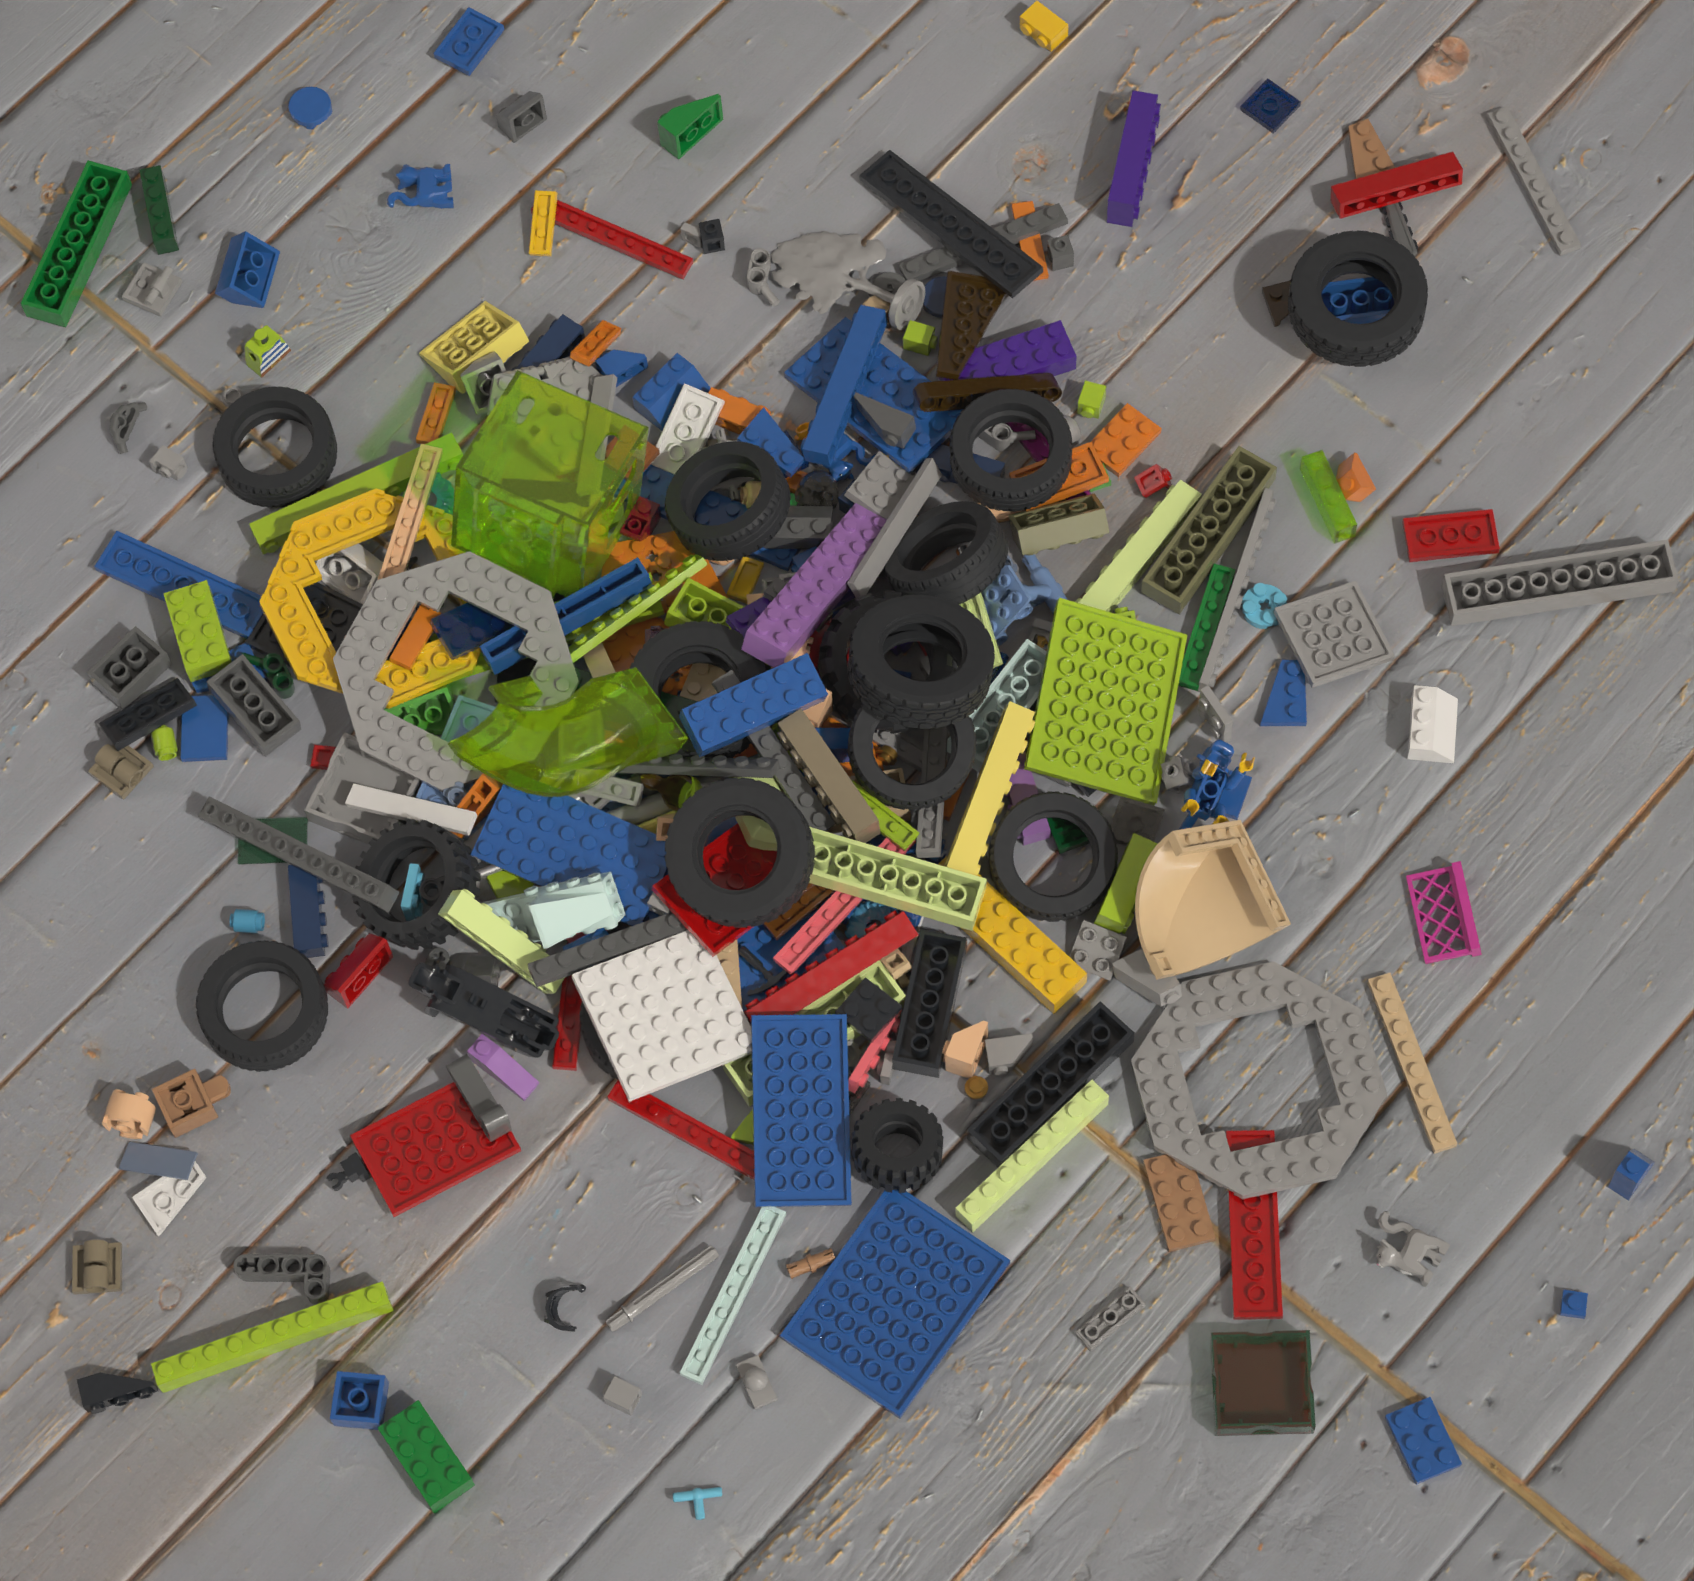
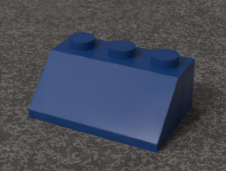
(247, 271)
(660, 393)

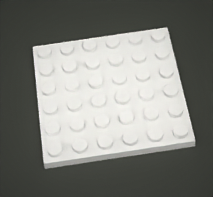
(664, 1014)

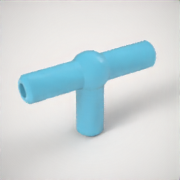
(697, 1496)

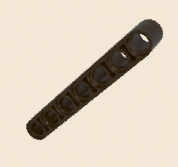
(959, 393)

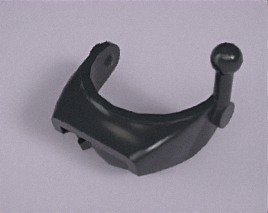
(552, 1301)

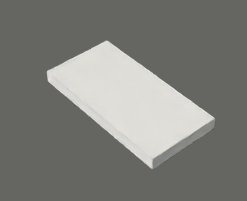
(687, 427)

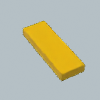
(543, 223)

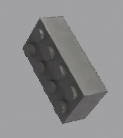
(254, 705)

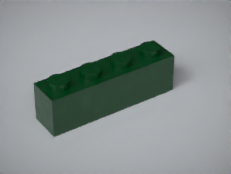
(159, 210)

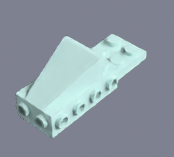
(563, 908)

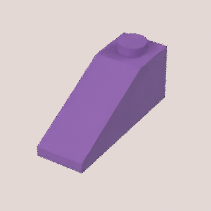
(502, 1067)

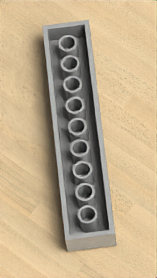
(1559, 582)

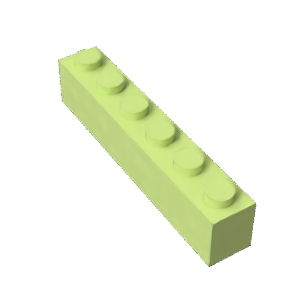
(495, 935)

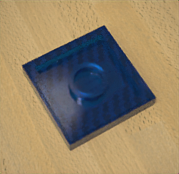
(1270, 105)

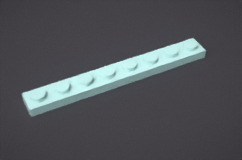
(732, 1294)

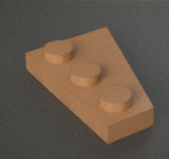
(1367, 150)

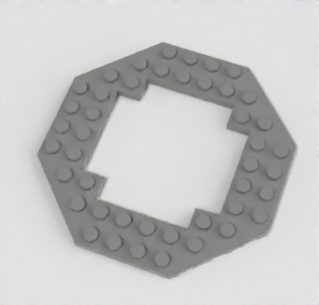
(380, 626)
(1274, 1164)

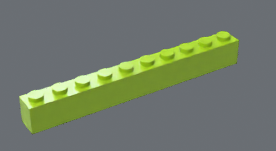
(390, 477)
(272, 1337)

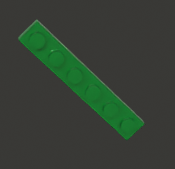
(1206, 626)

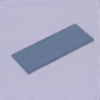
(158, 1160)

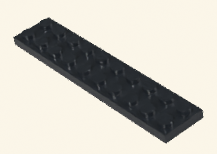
(951, 224)

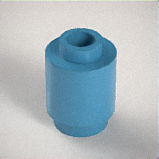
(247, 921)

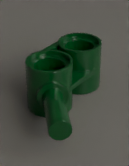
(275, 676)

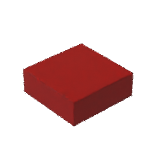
(321, 756)

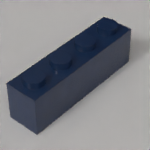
(555, 344)
(942, 459)
(307, 913)

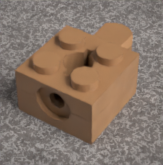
(190, 1093)

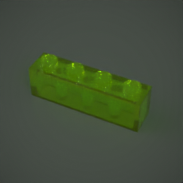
(1328, 496)

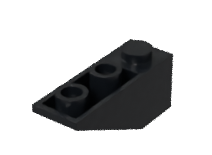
(107, 1390)

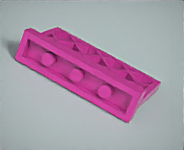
(1464, 914)

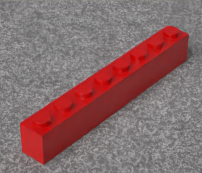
(836, 968)

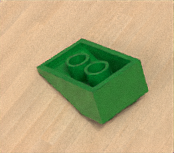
(688, 124)

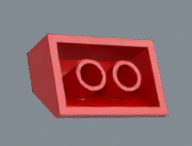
(358, 969)

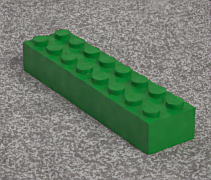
(76, 244)

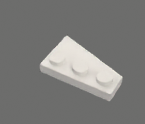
(166, 1197)

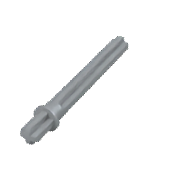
(661, 1288)

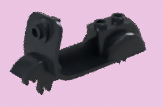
(486, 1008)

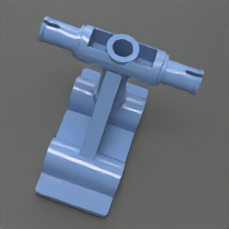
(1011, 600)

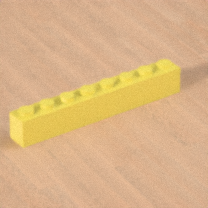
(990, 789)

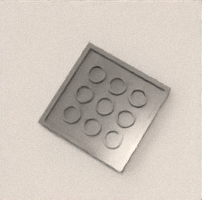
(1333, 634)

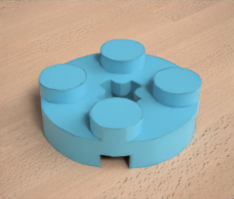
(1251, 605)

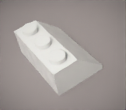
(351, 572)
(1432, 725)

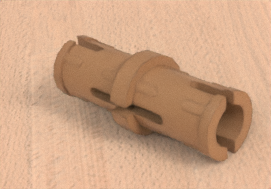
(810, 1263)

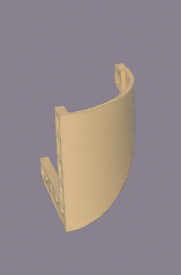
(1204, 899)

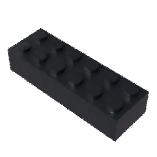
(929, 1003)

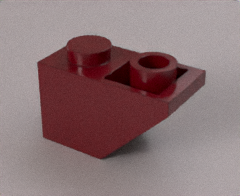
(641, 519)

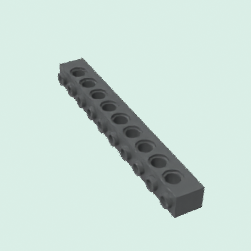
(299, 854)

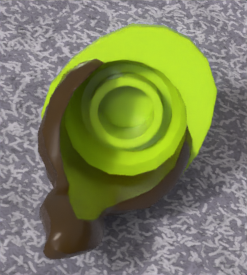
(673, 789)

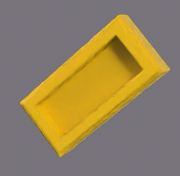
(745, 579)

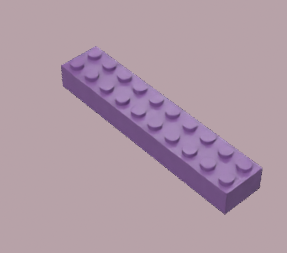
(813, 589)

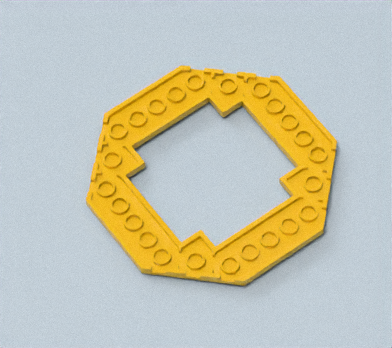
(296, 621)

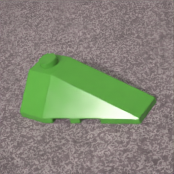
(428, 710)

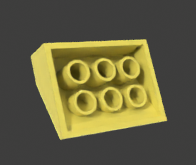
(474, 336)

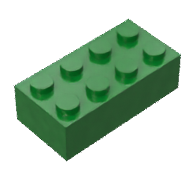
(426, 1456)

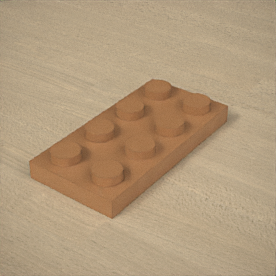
(1179, 1203)

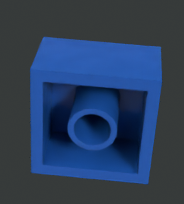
(359, 1400)

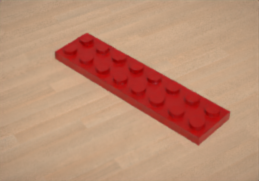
(1254, 1243)

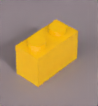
(1043, 26)

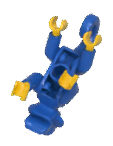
(1209, 781)

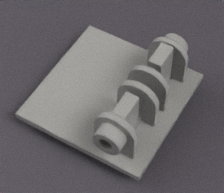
(1097, 949)

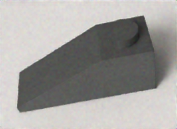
(890, 423)

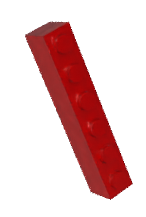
(1396, 185)

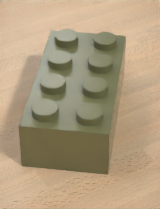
(1059, 524)

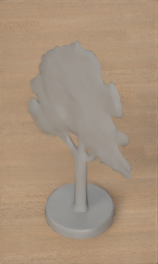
(823, 267)

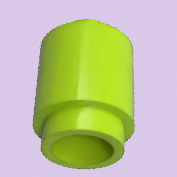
(164, 743)

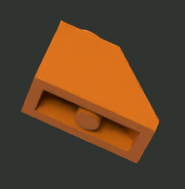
(1354, 479)

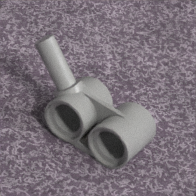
(760, 271)
(990, 436)

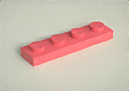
(870, 1058)

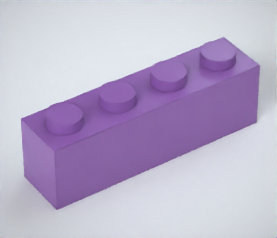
(1022, 787)

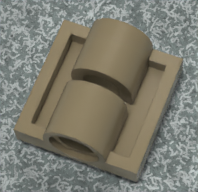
(120, 769)
(97, 1267)

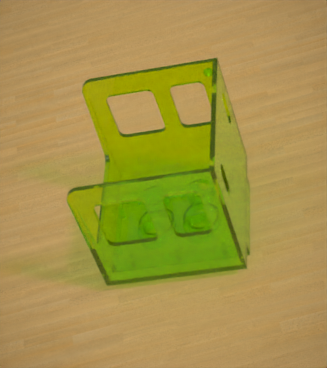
(538, 493)

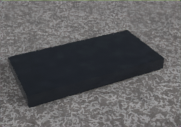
(147, 714)

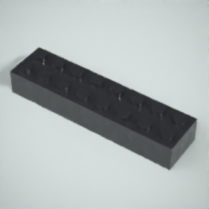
(1050, 1083)

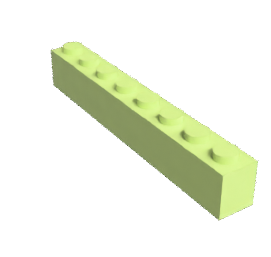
(1141, 548)
(1032, 1156)

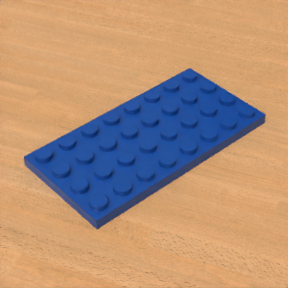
(888, 382)
(568, 839)
(801, 1110)

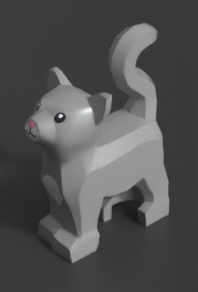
(1415, 1248)

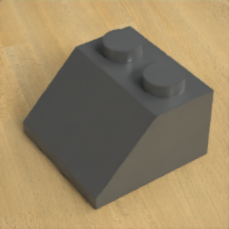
(522, 115)

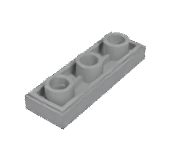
(1099, 1328)

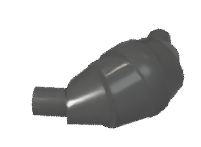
(123, 422)

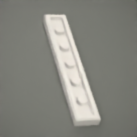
(408, 807)

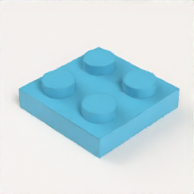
(411, 899)

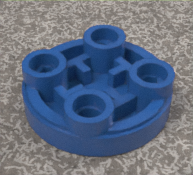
(310, 107)

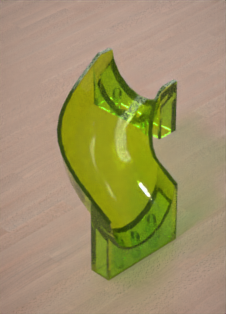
(571, 743)

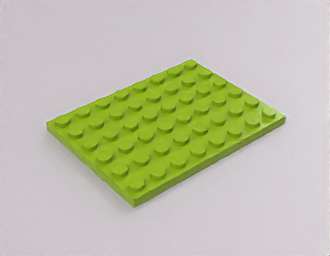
(1106, 701)

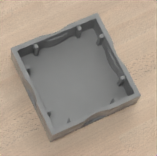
(352, 766)

